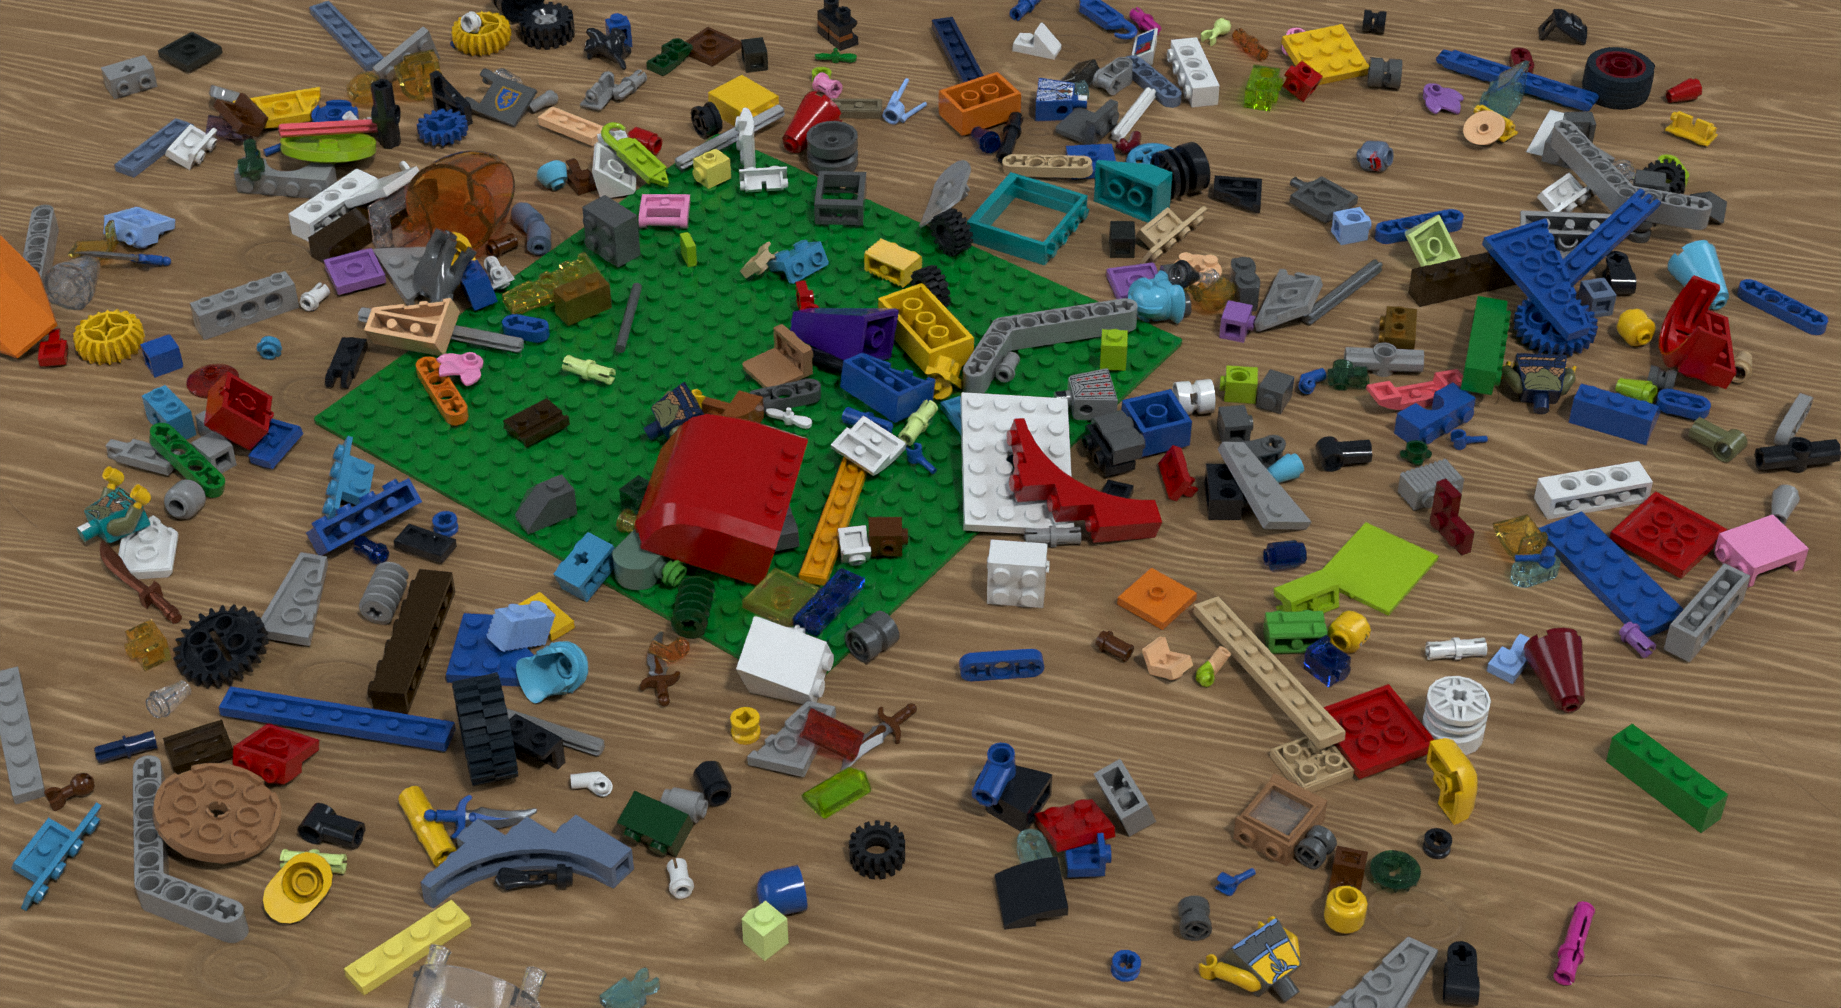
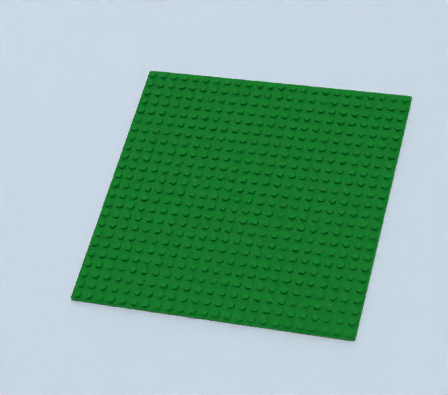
(699, 331)

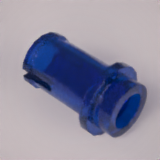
(375, 552)

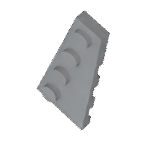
(1264, 494)
(1394, 980)

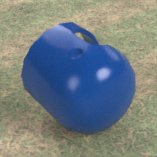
(783, 890)

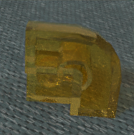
(414, 73)

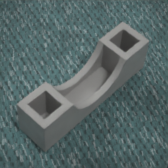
(298, 183)

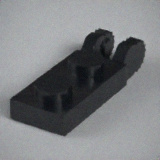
(346, 361)

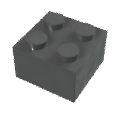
(611, 231)

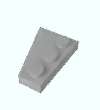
(786, 750)

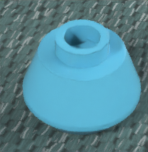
(553, 174)

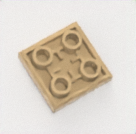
(1309, 766)

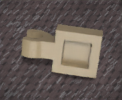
(757, 263)

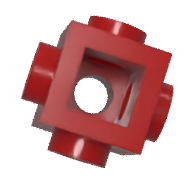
(1301, 80)

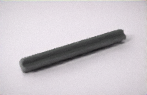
(1343, 291)

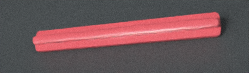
(327, 128)

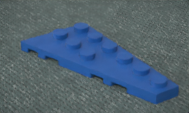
(1540, 272)

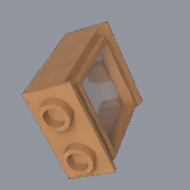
(1279, 819)

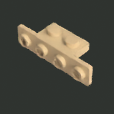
(1164, 230)

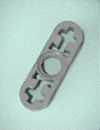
(1793, 419)

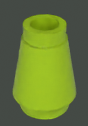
(1637, 389)

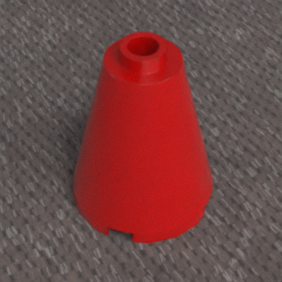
(810, 112)

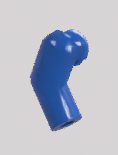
(1307, 380)

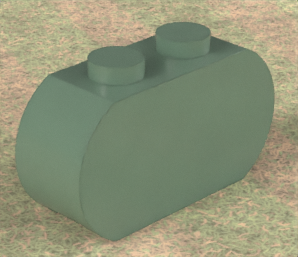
(637, 567)

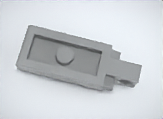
(139, 455)

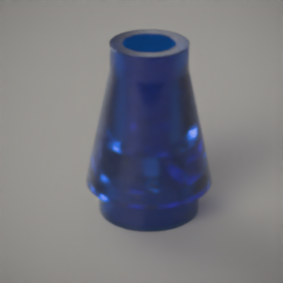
(987, 140)

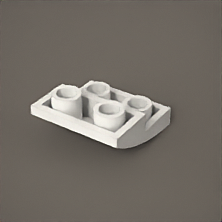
(745, 140)

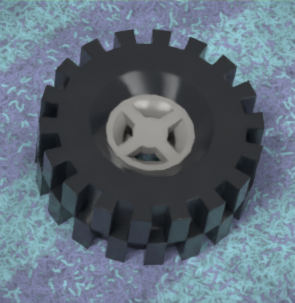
(546, 25)

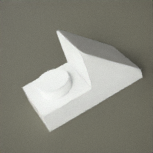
(1040, 44)

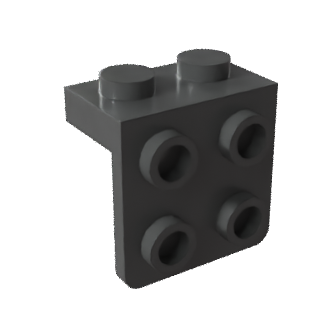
(1089, 126)

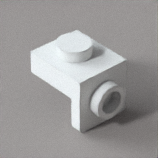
(854, 545)

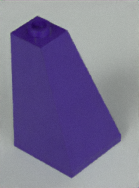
(847, 330)

